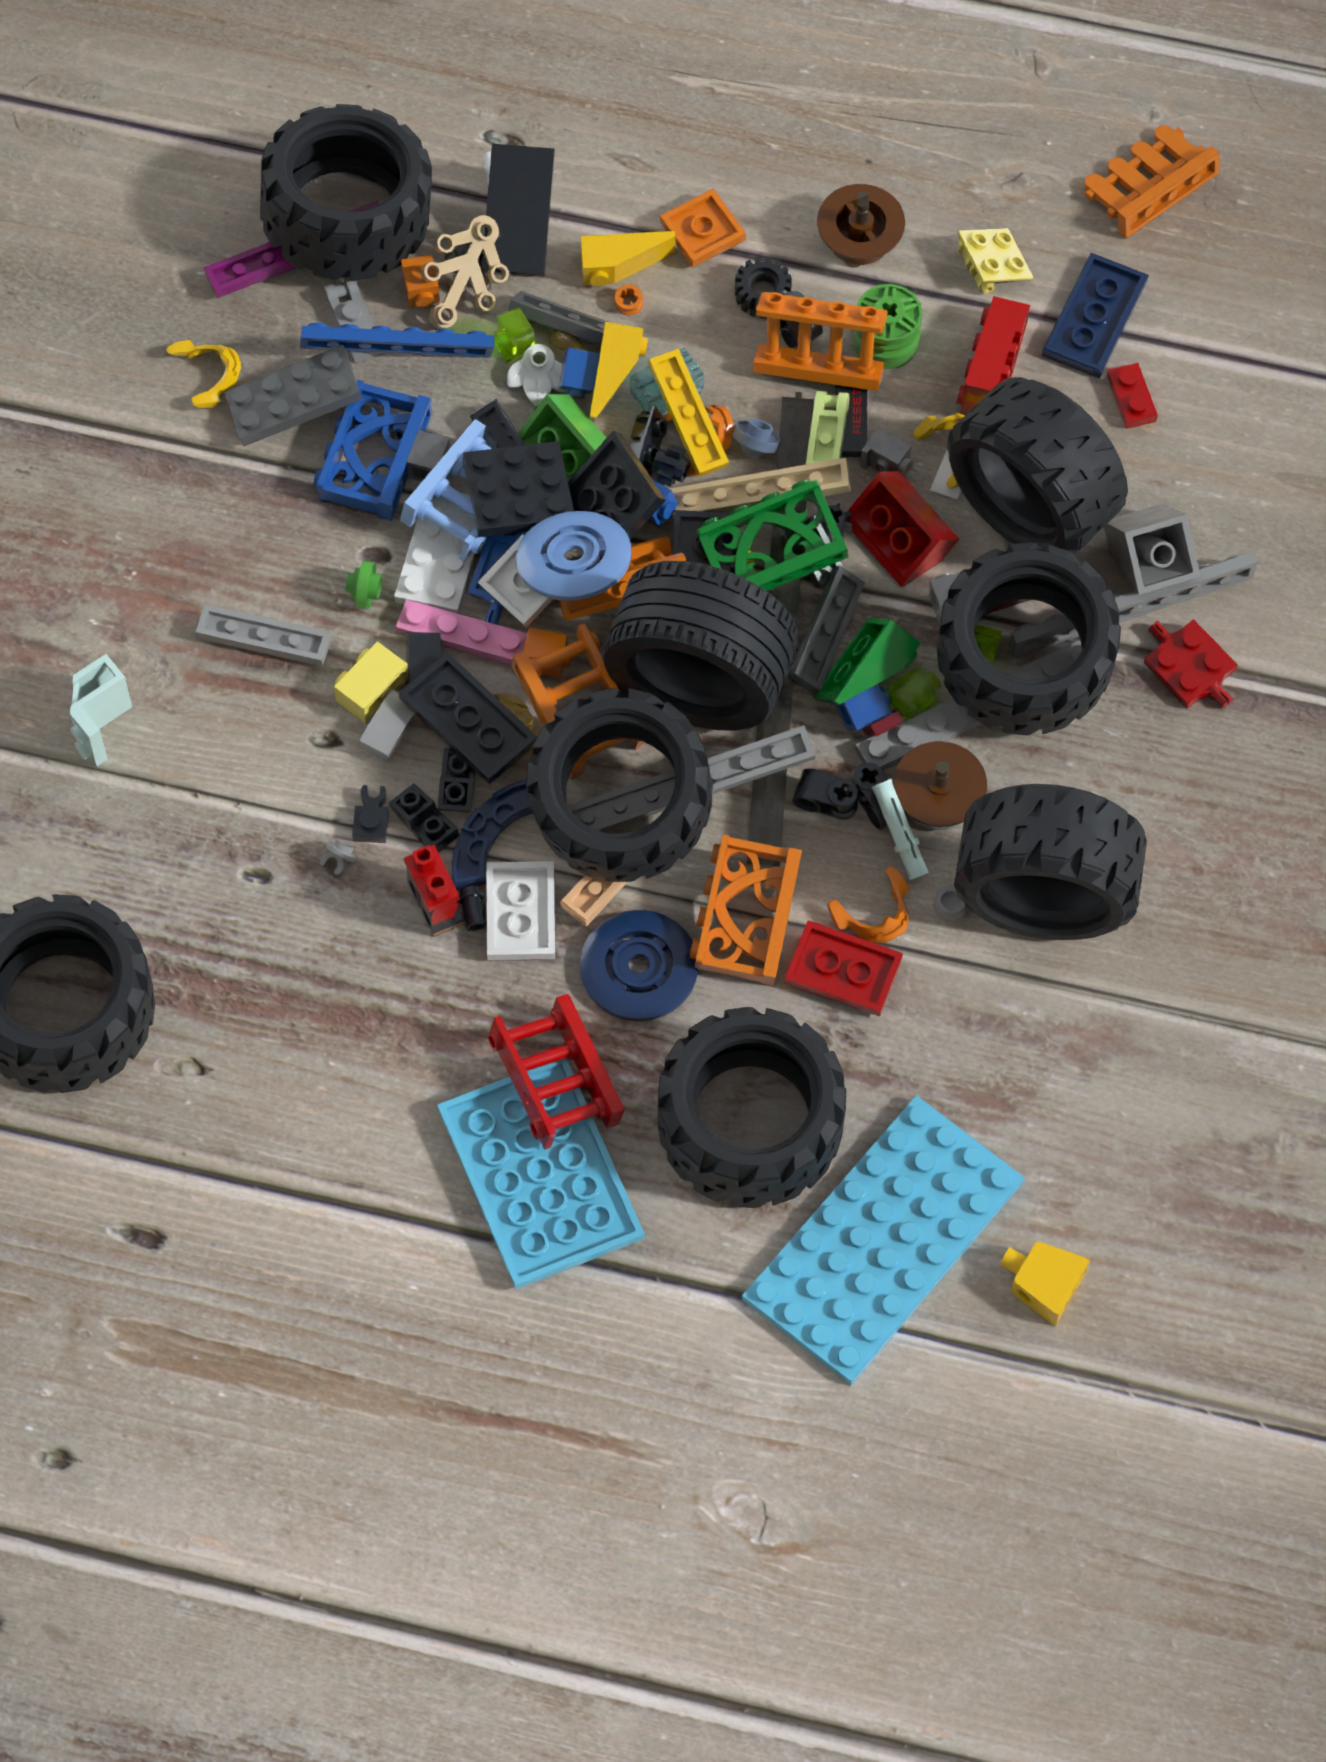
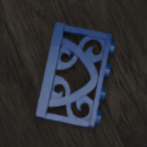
(387, 486)

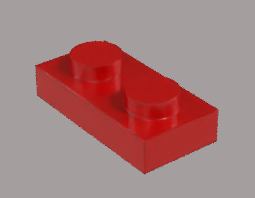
(1132, 395)

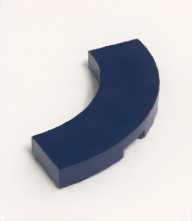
(483, 829)

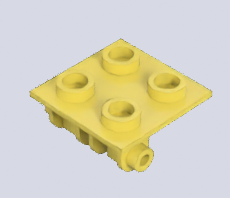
(992, 257)

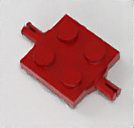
(1190, 664)

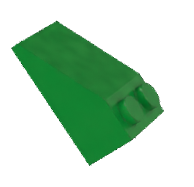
(872, 656)

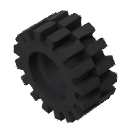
(759, 272)

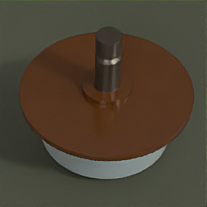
(939, 784)

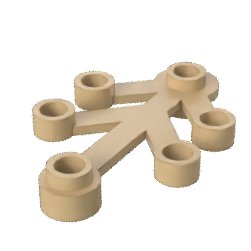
(467, 269)

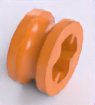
(624, 291)

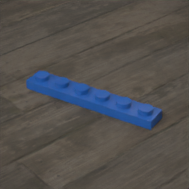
(408, 341)

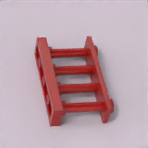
(576, 1047)

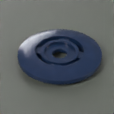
(607, 970)

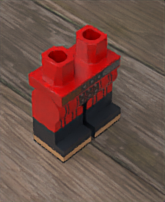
(433, 890)

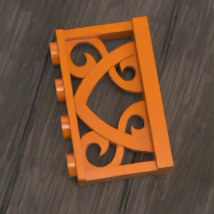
(763, 951)

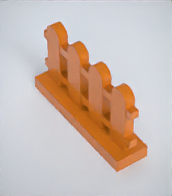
(1164, 190)

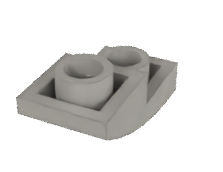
(387, 726)

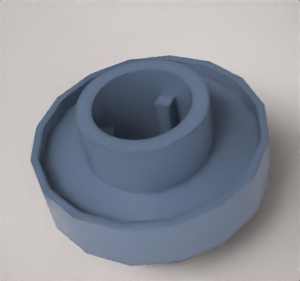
(756, 437)

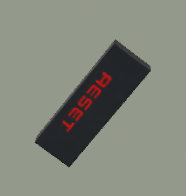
(856, 421)

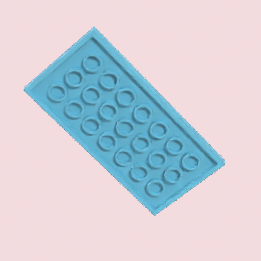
(883, 1240)

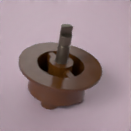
(860, 223)

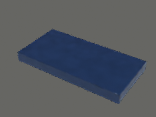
(1095, 315)

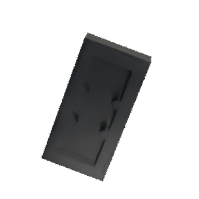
(499, 428)

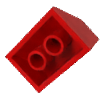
(900, 527)

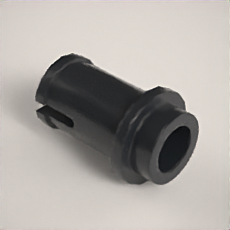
(472, 906)

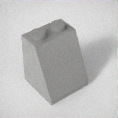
(1153, 547)

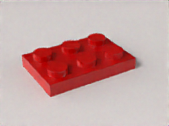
(843, 968)

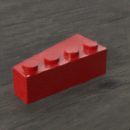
(994, 350)

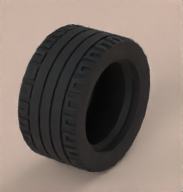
(701, 643)

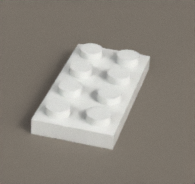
(432, 564)

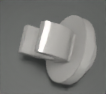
(342, 852)

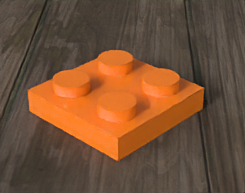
(703, 227)

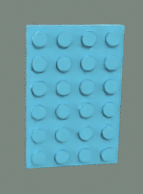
(540, 1204)

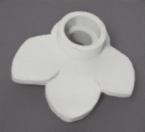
(534, 377)

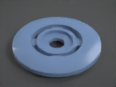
(579, 579)

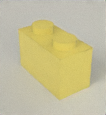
(370, 681)

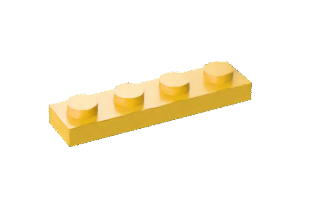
(688, 412)

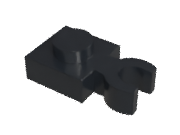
(371, 820)

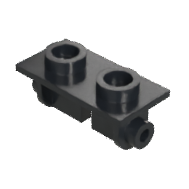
(650, 430)

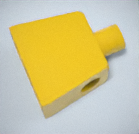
(1045, 1278)

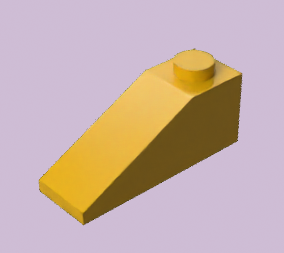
(618, 256)
(617, 358)

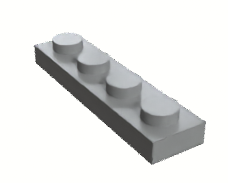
(263, 635)

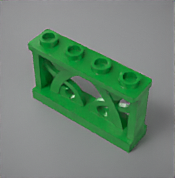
(817, 553)

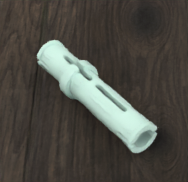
(900, 830)

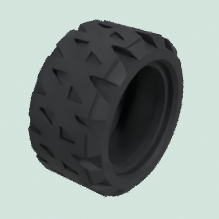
(346, 142)
(1037, 466)
(1042, 576)
(606, 717)
(1050, 862)
(108, 1040)
(756, 1040)

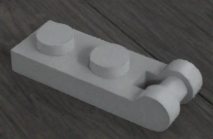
(350, 312)

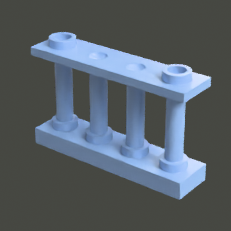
(438, 485)

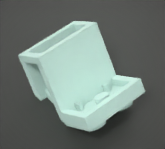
(96, 702)

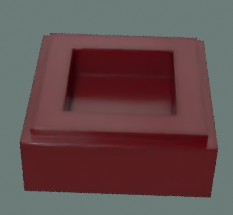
(884, 724)

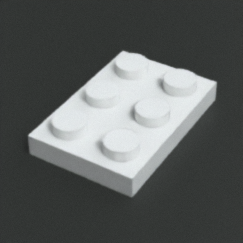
(520, 910)

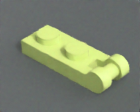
(827, 427)

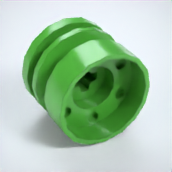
(902, 328)

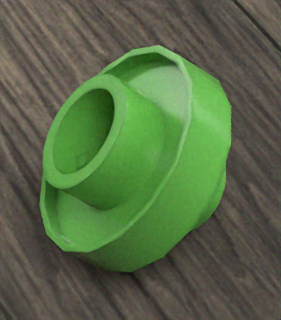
(364, 585)

